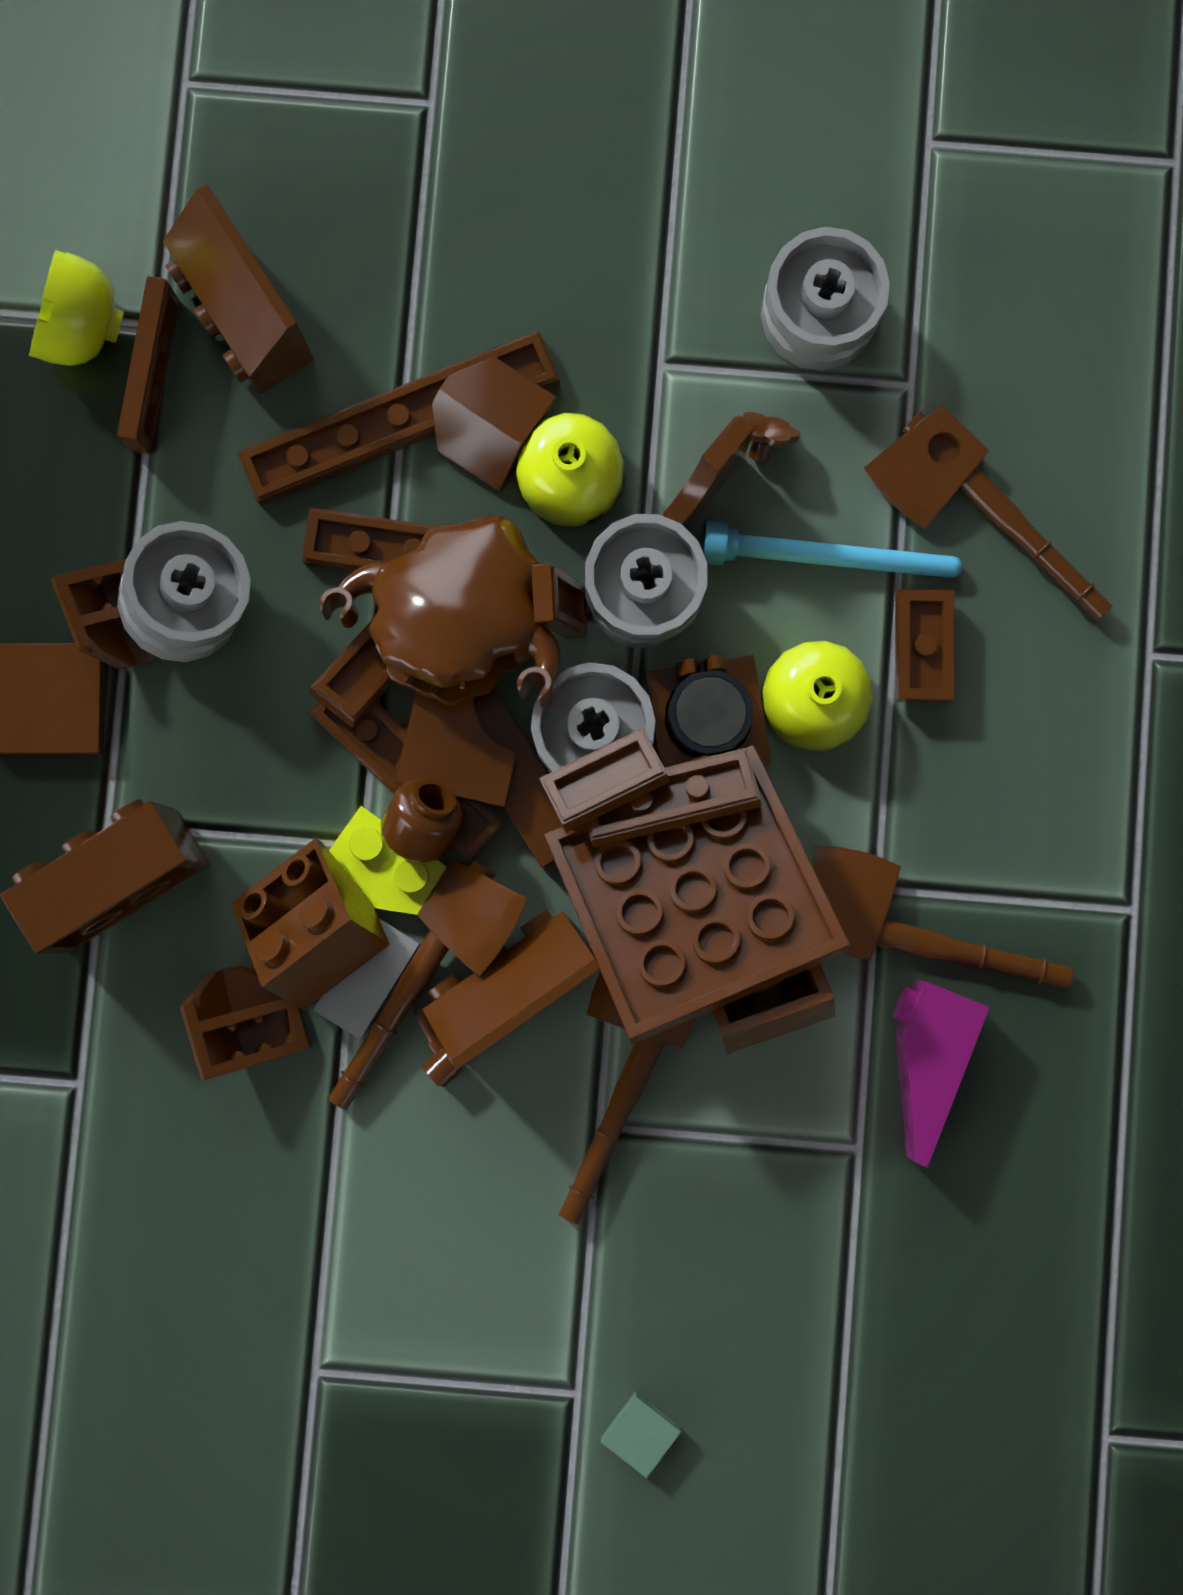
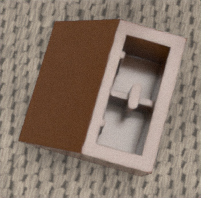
(308, 926)

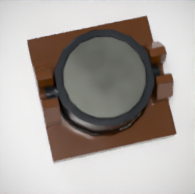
(709, 709)

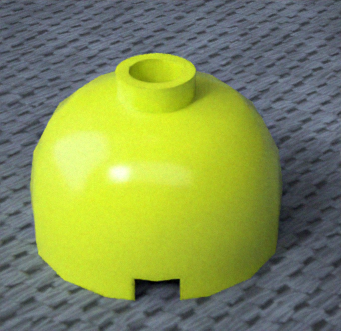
(74, 312)
(575, 490)
(808, 718)

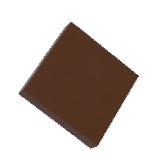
(50, 700)

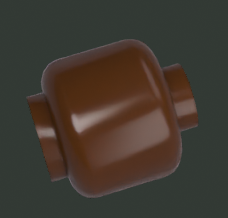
(421, 820)

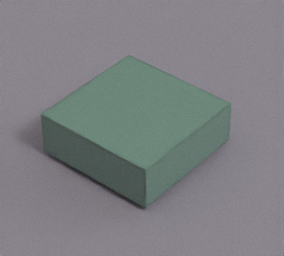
(640, 1434)

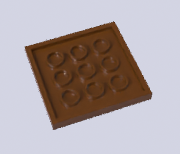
(698, 911)

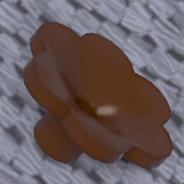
(768, 433)

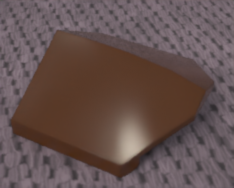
(487, 417)
(93, 618)
(239, 1023)

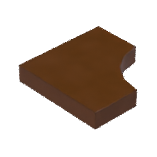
(712, 471)
(454, 749)

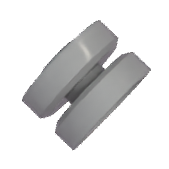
(824, 298)
(651, 549)
(189, 560)
(583, 696)

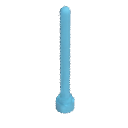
(725, 543)

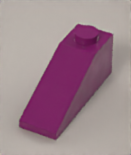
(932, 1051)

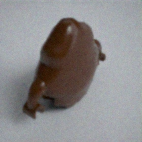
(455, 612)

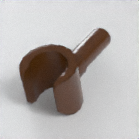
(439, 1066)

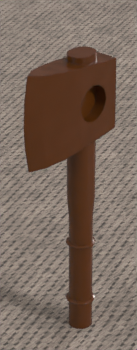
(941, 457)
(860, 895)
(464, 915)
(623, 1100)

